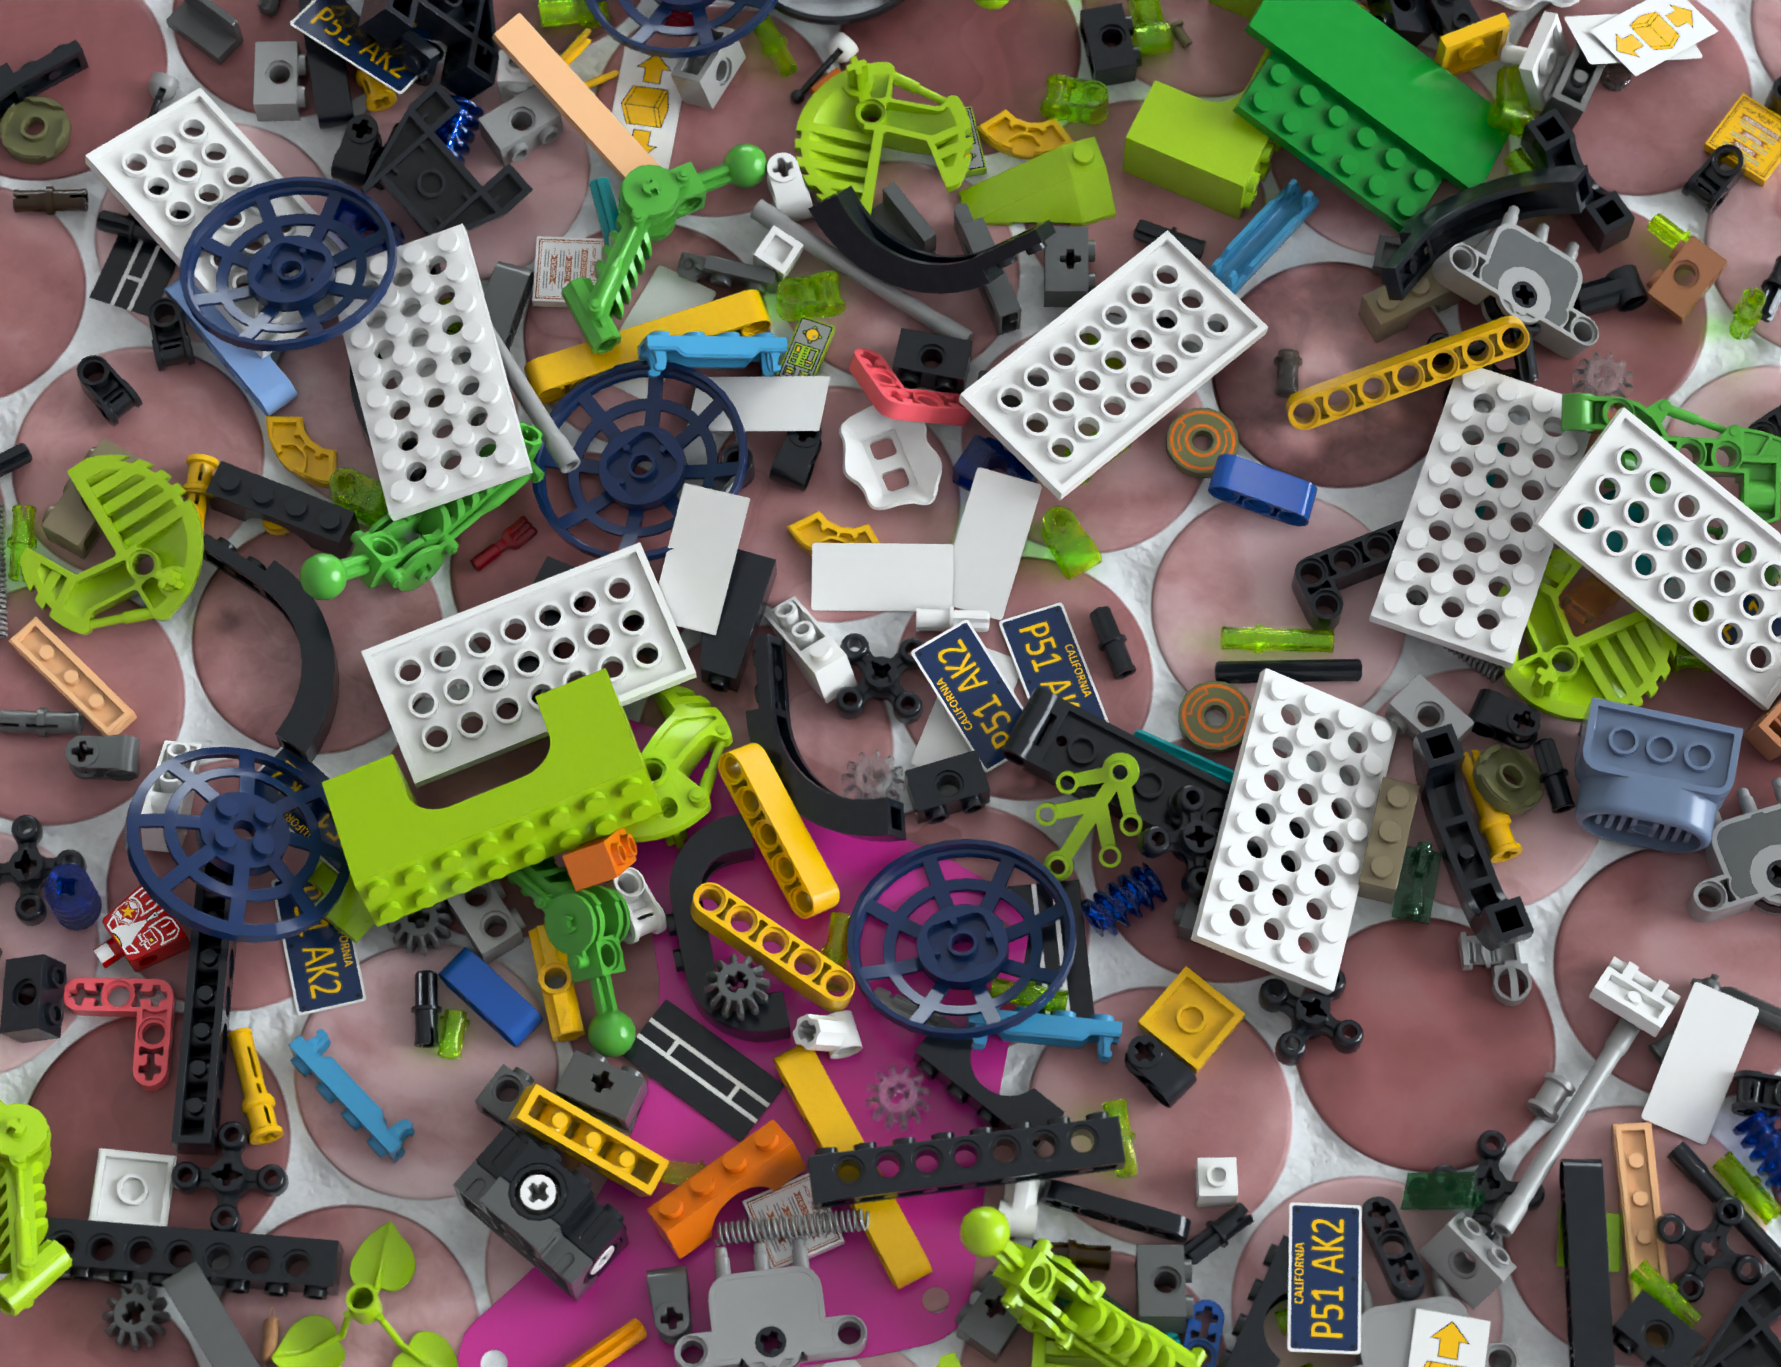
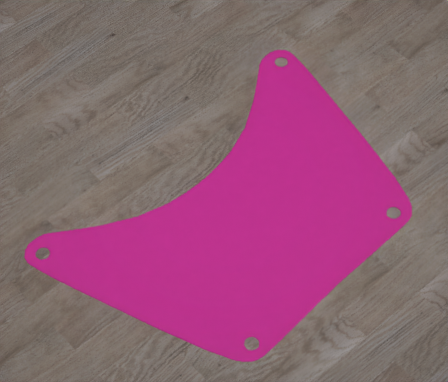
(547, 1328)

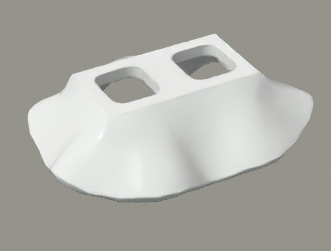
(912, 456)

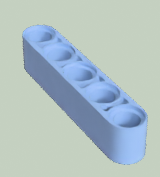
(257, 376)

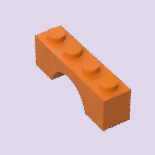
(688, 1212)

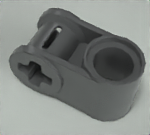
(109, 758)
(670, 1298)

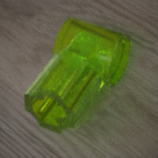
(569, 11)
(1150, 29)
(1510, 109)

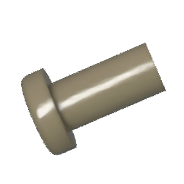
(1180, 33)

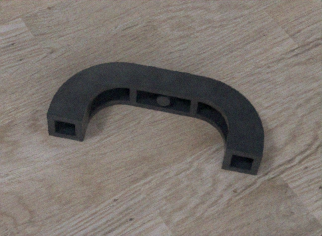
(705, 852)
(1488, 911)

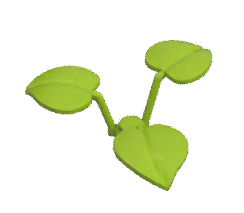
(379, 1263)

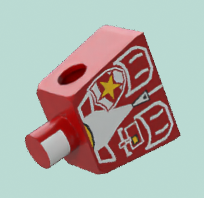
(140, 933)

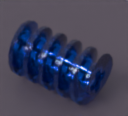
(458, 129)
(72, 896)
(1123, 899)
(1767, 1145)

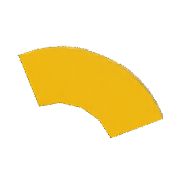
(1022, 138)
(298, 452)
(818, 529)

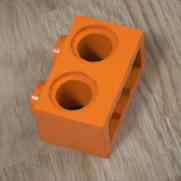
(600, 859)

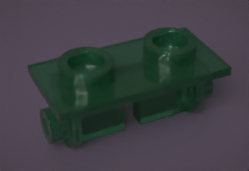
(1417, 884)
(1442, 1191)

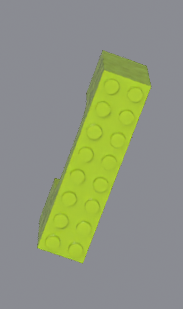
(1200, 144)
(420, 856)

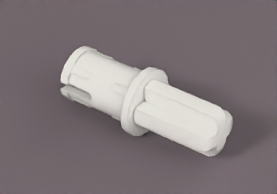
(944, 619)

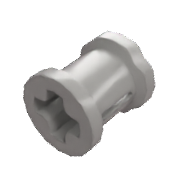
(1550, 1097)

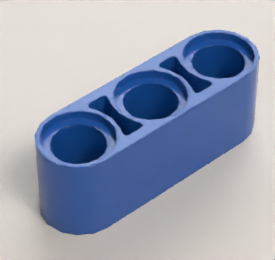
(1262, 490)
(490, 997)

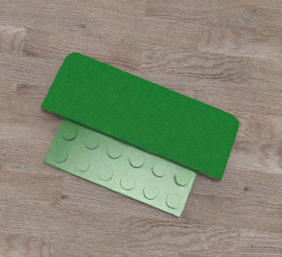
(1365, 107)

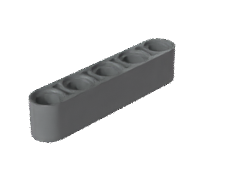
(506, 301)
(208, 1318)

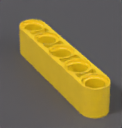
(778, 830)
(765, 930)

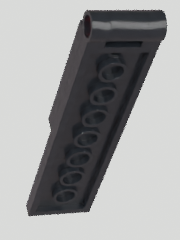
(1091, 740)

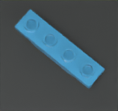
(1263, 236)
(719, 351)
(1057, 1030)
(358, 1106)

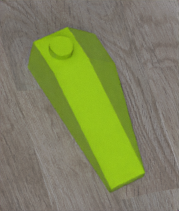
(1058, 185)

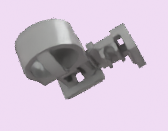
(1506, 962)

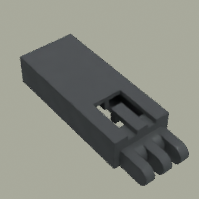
(998, 294)

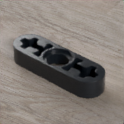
(1391, 1264)

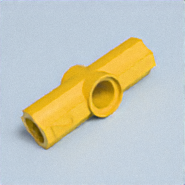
(561, 1003)

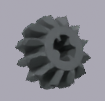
(435, 927)
(730, 976)
(151, 1316)

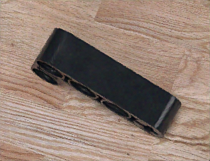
(1333, 579)

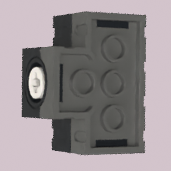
(543, 1211)

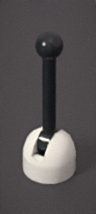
(840, 49)

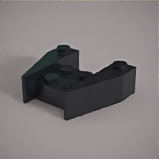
(459, 24)
(431, 179)
(1745, 1332)

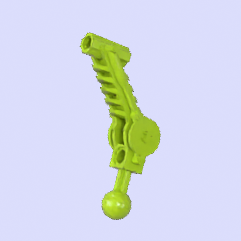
(23, 1225)
(1088, 1322)

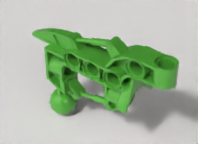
(1751, 453)

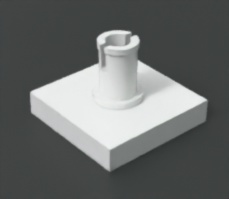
(1541, 60)

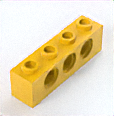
(588, 1140)

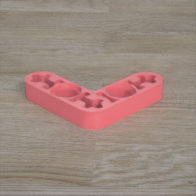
(901, 403)
(146, 1014)

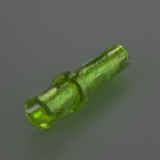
(1269, 639)

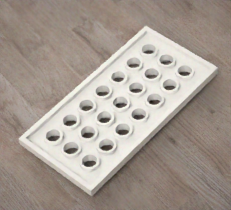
(154, 211)
(441, 349)
(1140, 411)
(1462, 523)
(1647, 592)
(490, 621)
(1240, 825)

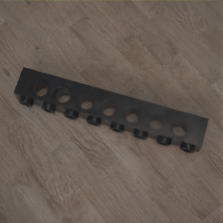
(204, 1029)
(831, 1191)
(205, 1245)

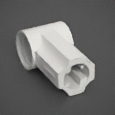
(829, 1033)
(1021, 1208)

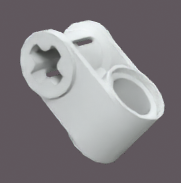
(788, 192)
(645, 912)

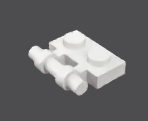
(1635, 996)

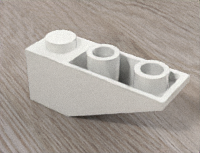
(811, 649)
(161, 792)

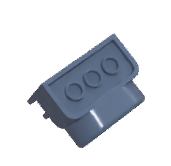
(1652, 776)

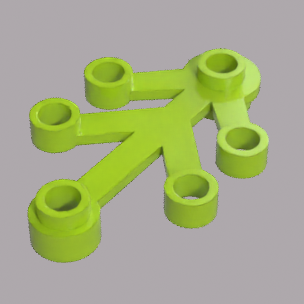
(1094, 811)

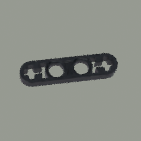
(1115, 1210)

